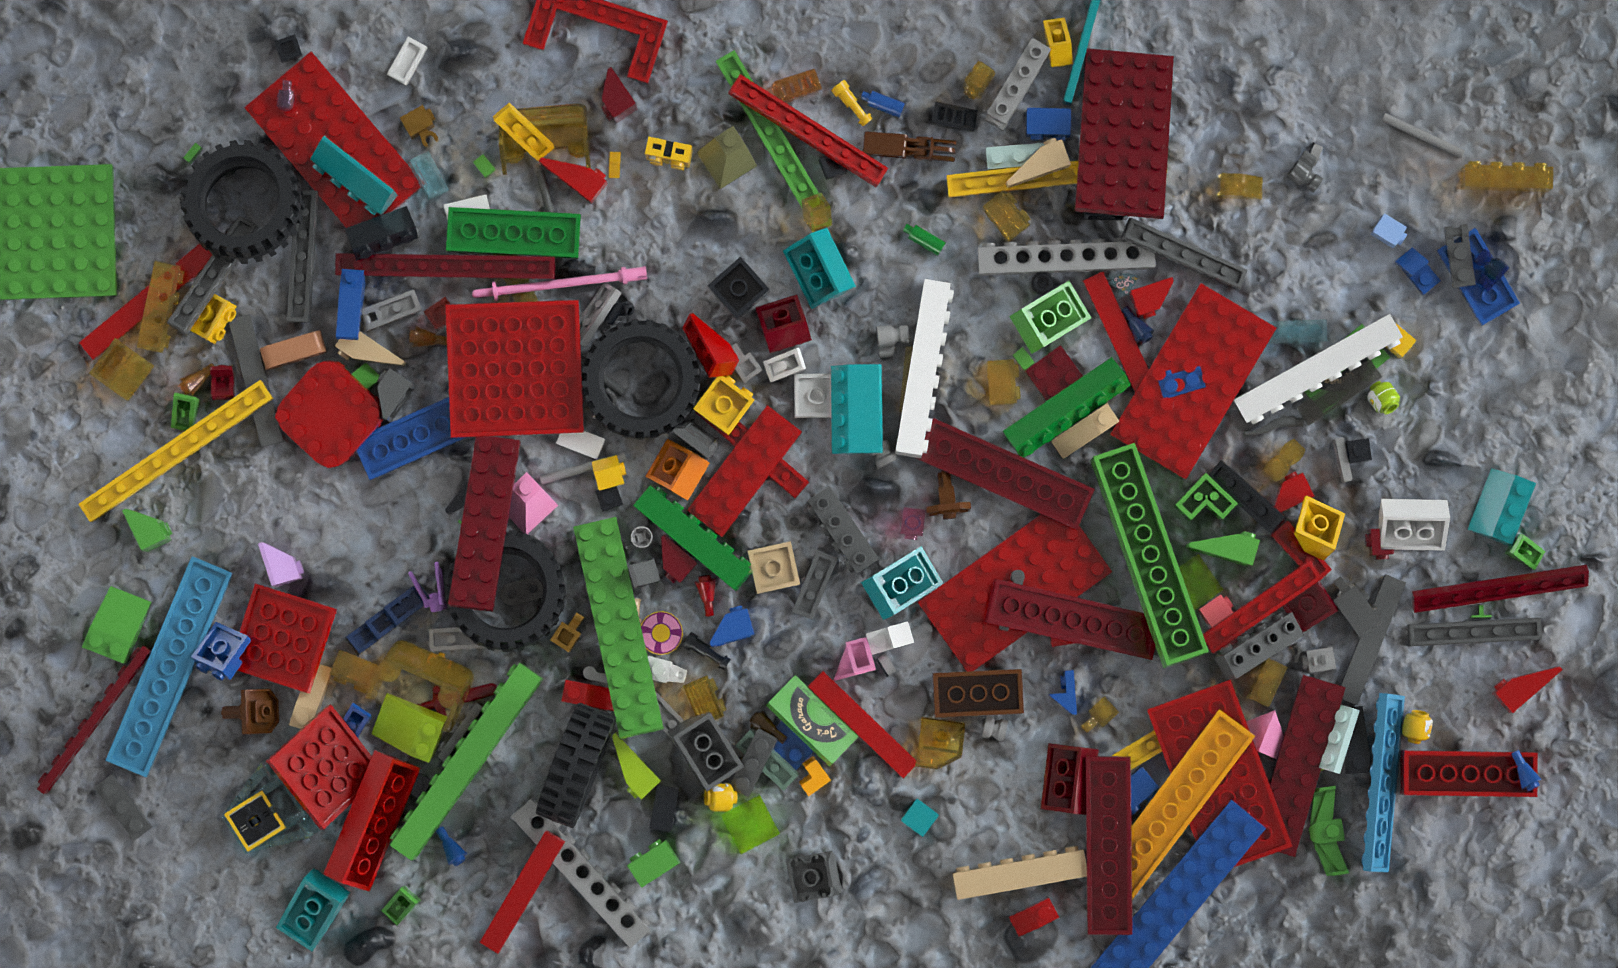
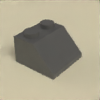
(393, 393)

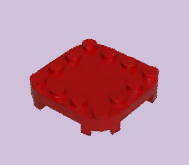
(329, 413)

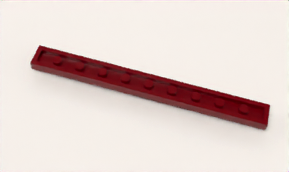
(449, 266)

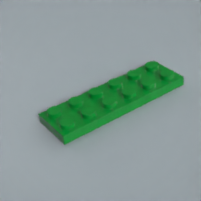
(513, 232)

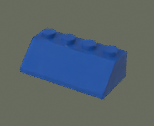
(733, 627)

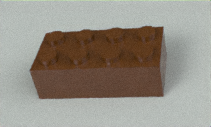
(978, 693)

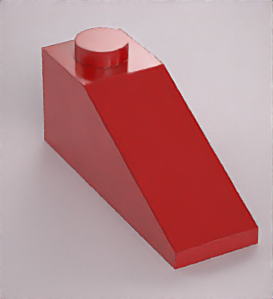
(581, 179)
(712, 350)
(1518, 690)
(588, 694)

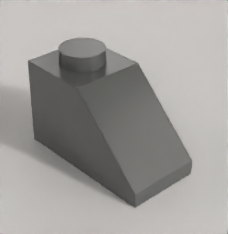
(645, 573)

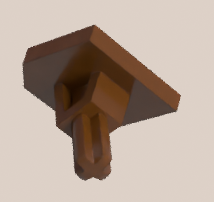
(948, 506)
(257, 711)

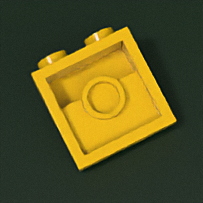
(214, 319)
(724, 403)

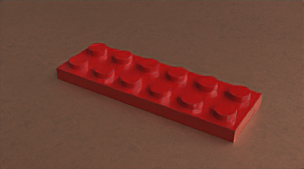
(744, 471)

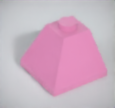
(529, 504)

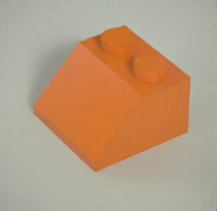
(677, 469)

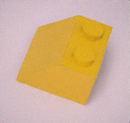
(1318, 528)

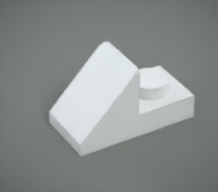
(784, 365)
(889, 638)

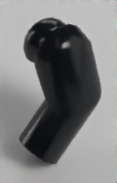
(619, 309)

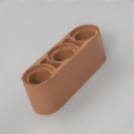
(293, 350)

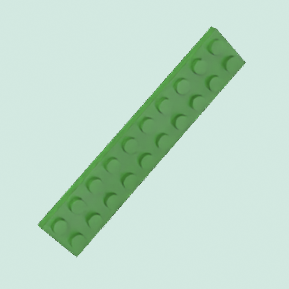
(618, 628)

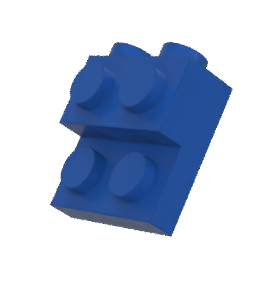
(1192, 381)
(221, 651)

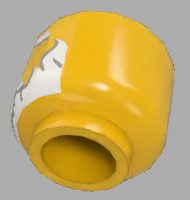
(1417, 726)
(720, 797)

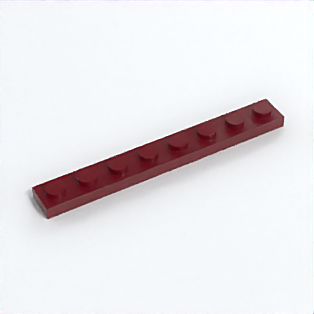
(1500, 588)
(88, 726)

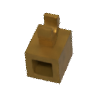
(418, 123)
(567, 635)

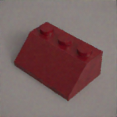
(1066, 778)

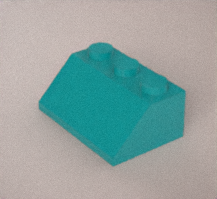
(819, 268)
(1501, 506)

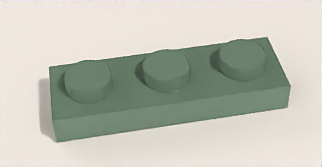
(776, 767)

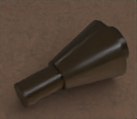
(761, 721)

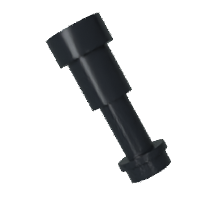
(703, 649)

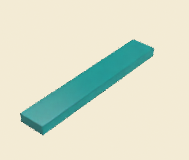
(1081, 51)

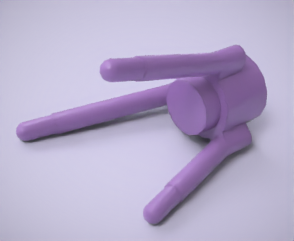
(436, 600)

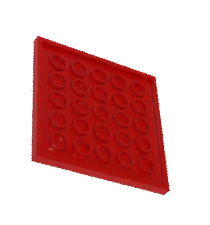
(514, 368)

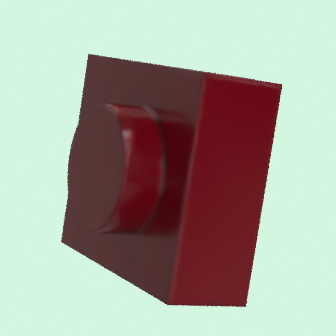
(222, 382)
(1373, 541)

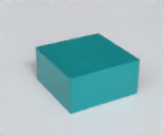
(919, 817)

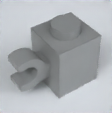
(1318, 660)

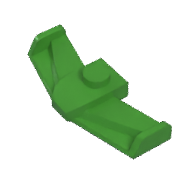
(1326, 831)

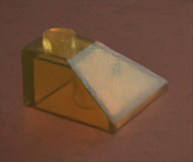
(939, 743)

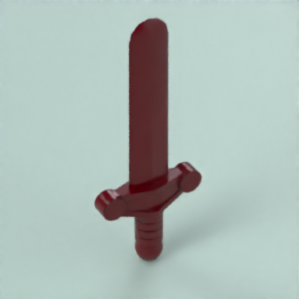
(474, 694)

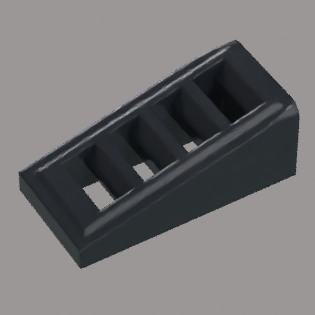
(948, 107)

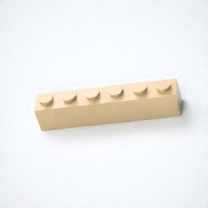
(1019, 874)

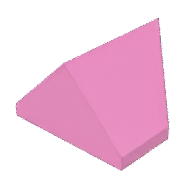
(855, 659)
(1267, 734)

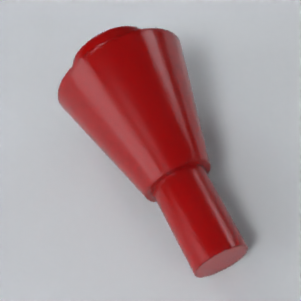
(706, 589)

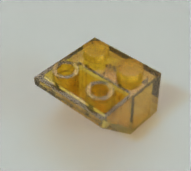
(121, 369)

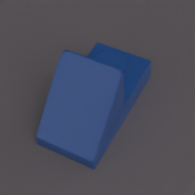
(1418, 270)
(1067, 699)
(357, 719)

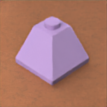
(280, 566)

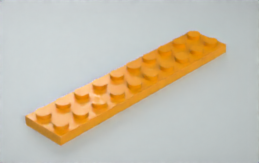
(1185, 794)

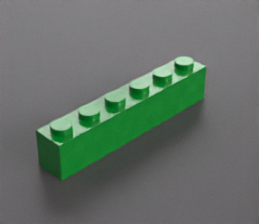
(1066, 408)
(693, 538)

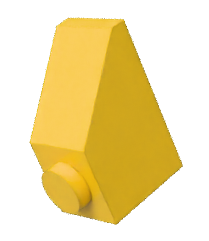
(1058, 41)

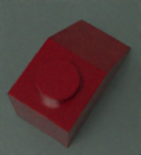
(675, 561)

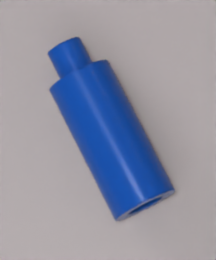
(883, 103)

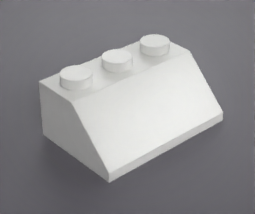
(1413, 524)

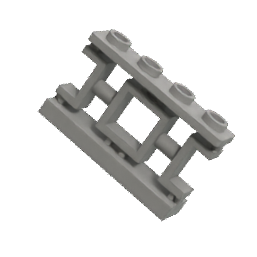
(1017, 84)

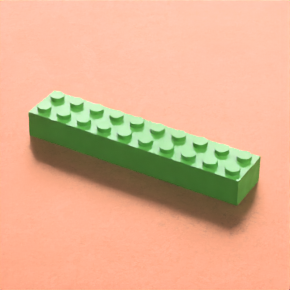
(1149, 555)
(466, 762)

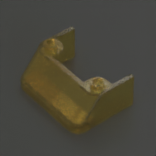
(562, 124)
(453, 677)

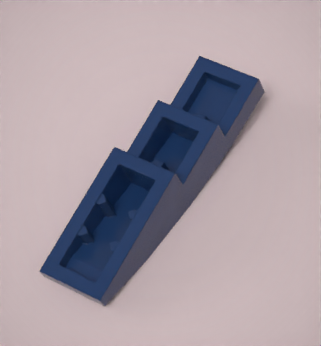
(386, 620)

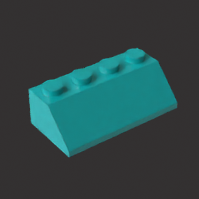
(353, 176)
(856, 409)

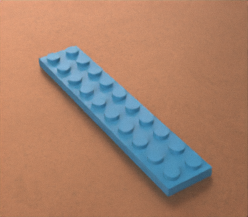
(169, 667)

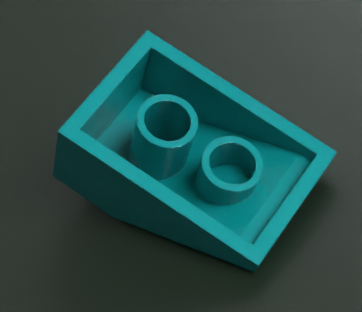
(902, 583)
(312, 909)

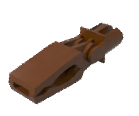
(899, 146)

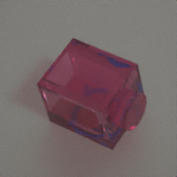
(912, 523)

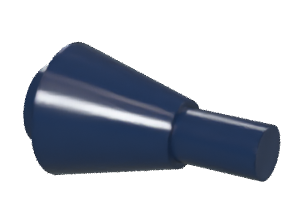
(1140, 330)

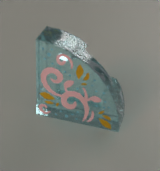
(1124, 282)

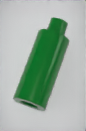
(924, 239)

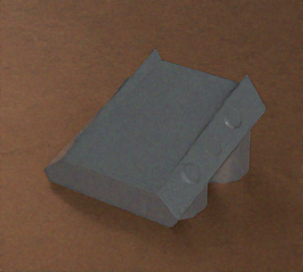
(697, 438)
(813, 876)

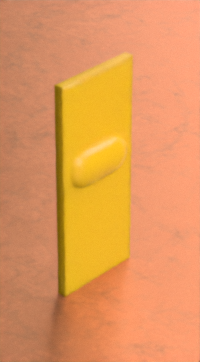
(614, 164)

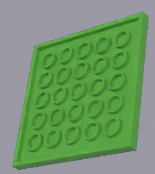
(57, 232)

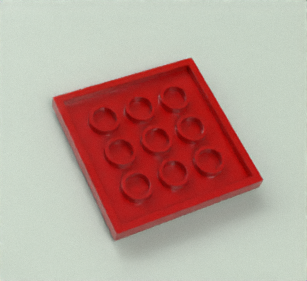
(285, 637)
(322, 766)

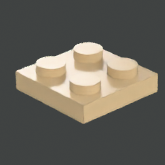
(773, 567)

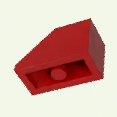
(1150, 297)
(1292, 491)
(1034, 916)

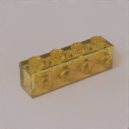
(1507, 178)
(159, 305)

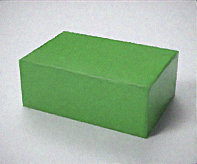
(193, 153)
(484, 166)
(1023, 359)

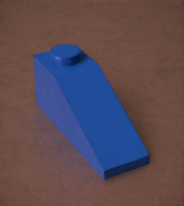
(350, 304)

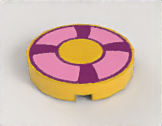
(661, 632)

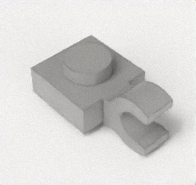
(747, 365)

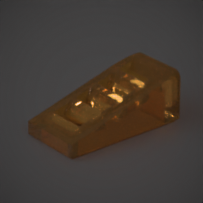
(778, 91)

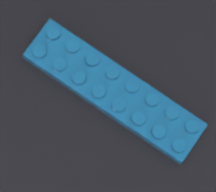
(1383, 782)

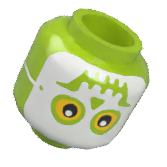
(1383, 397)

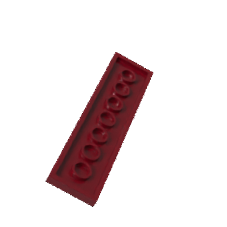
(1006, 474)
(484, 523)
(1070, 619)
(1302, 752)
(1109, 845)

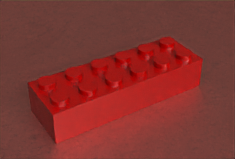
(1463, 773)
(371, 821)

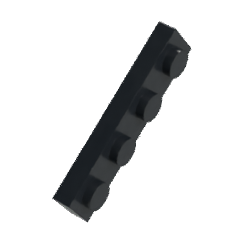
(1247, 497)

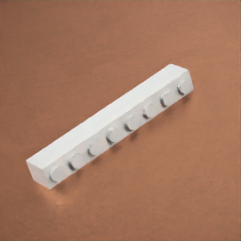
(923, 367)
(1319, 368)

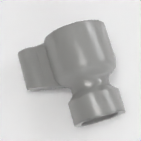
(888, 336)

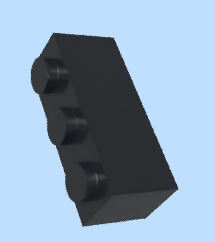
(381, 233)

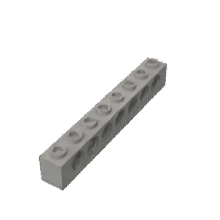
(988, 266)
(629, 935)

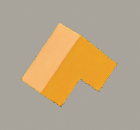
(817, 776)

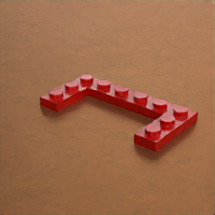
(648, 27)

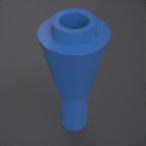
(1528, 777)
(453, 852)

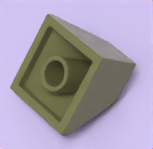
(727, 157)

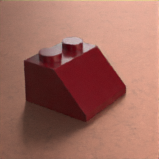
(616, 98)
(783, 323)

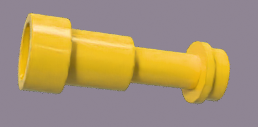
(847, 97)

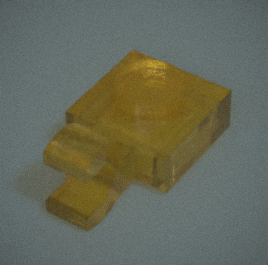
(1100, 713)

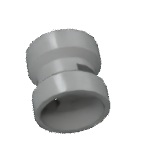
(886, 457)
(641, 534)
(994, 728)

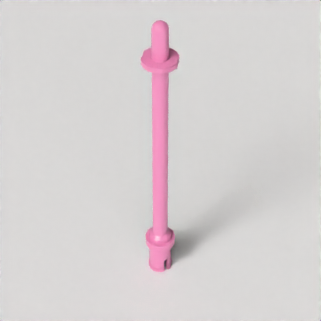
(623, 276)

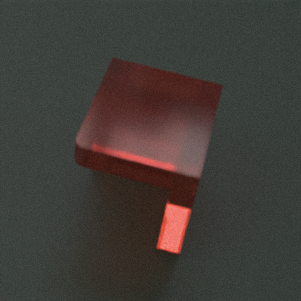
(437, 313)

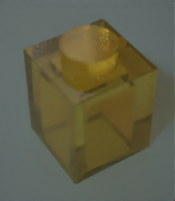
(816, 212)

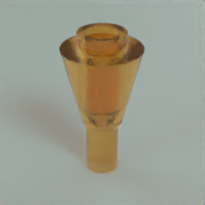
(423, 337)
(192, 382)

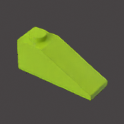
(635, 771)

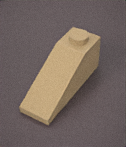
(1046, 160)
(367, 350)
(1085, 431)
(308, 704)

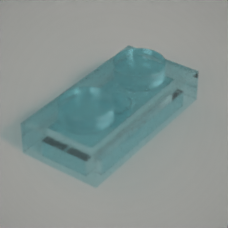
(428, 176)

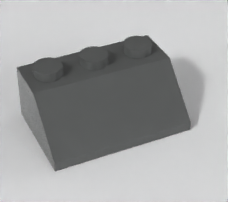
(705, 750)

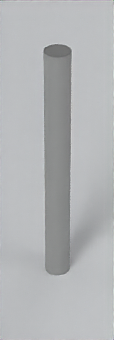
(1423, 135)
(575, 470)

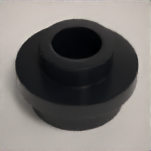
(1042, 276)

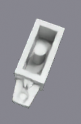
(665, 671)

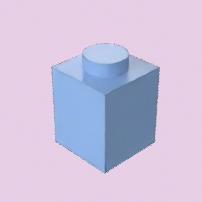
(1389, 231)

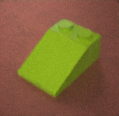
(409, 727)

